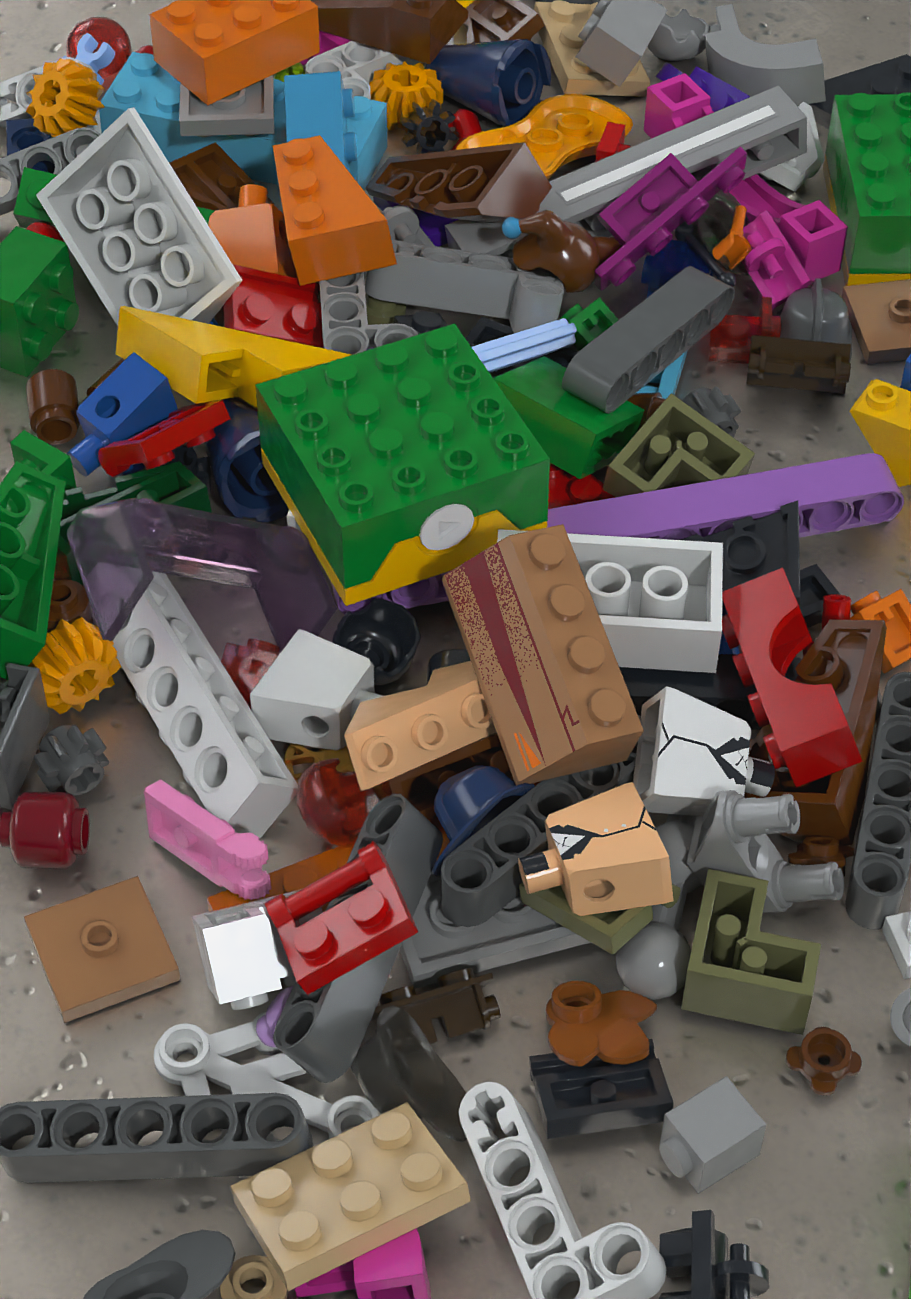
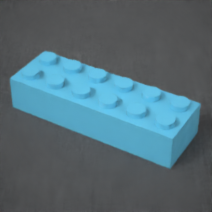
(156, 98)

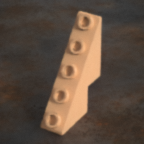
(417, 725)

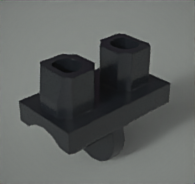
(704, 1257)

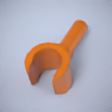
(734, 245)

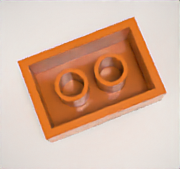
(232, 43)

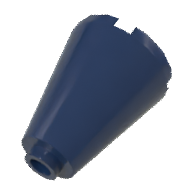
(494, 77)
(239, 468)

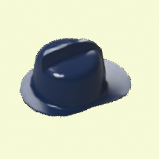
(472, 801)

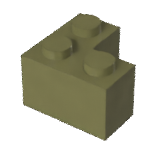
(674, 451)
(744, 971)

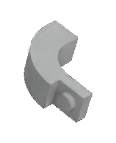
(761, 66)

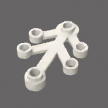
(250, 1078)

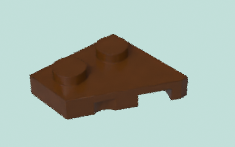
(211, 178)

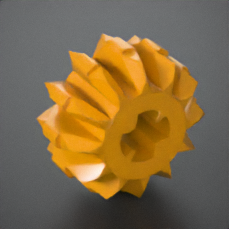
(401, 87)
(64, 97)
(75, 665)

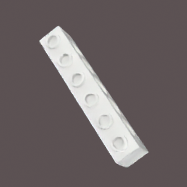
(202, 712)

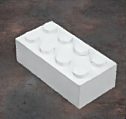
(654, 598)

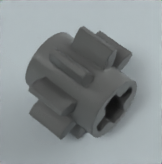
(715, 407)
(71, 759)

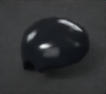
(384, 635)

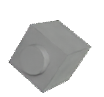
(711, 1135)

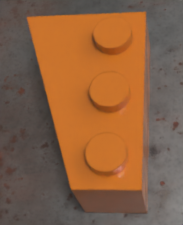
(328, 215)

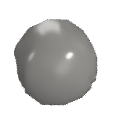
(679, 37)

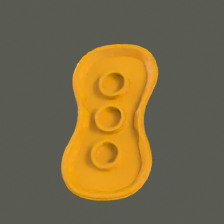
(556, 130)

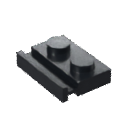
(598, 1094)

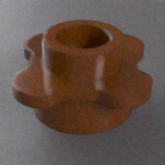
(821, 851)
(826, 1044)

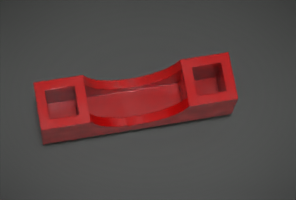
(805, 718)

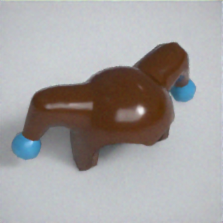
(559, 247)

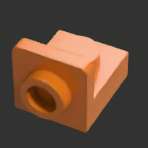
(896, 613)

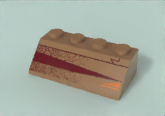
(542, 657)

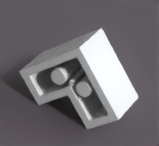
(243, 953)

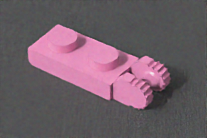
(207, 842)

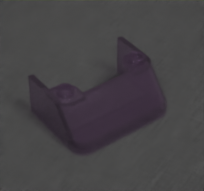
(131, 537)

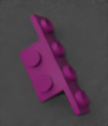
(656, 206)

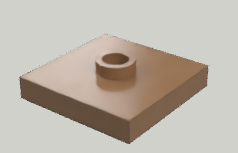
(881, 319)
(101, 949)

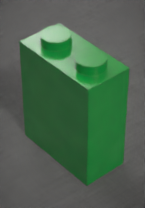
(567, 428)

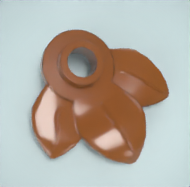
(597, 1024)

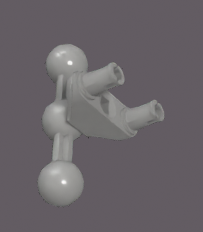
(728, 840)

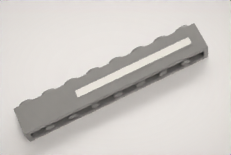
(764, 125)

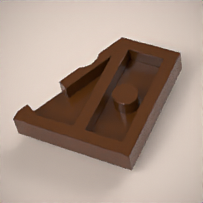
(501, 21)

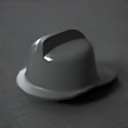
(816, 316)
(178, 1269)

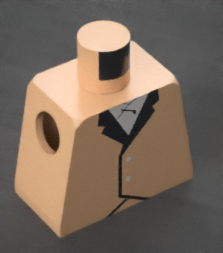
(602, 855)

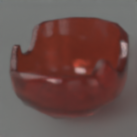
(102, 30)
(333, 802)

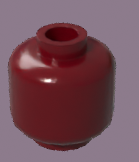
(45, 830)

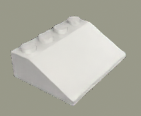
(138, 228)

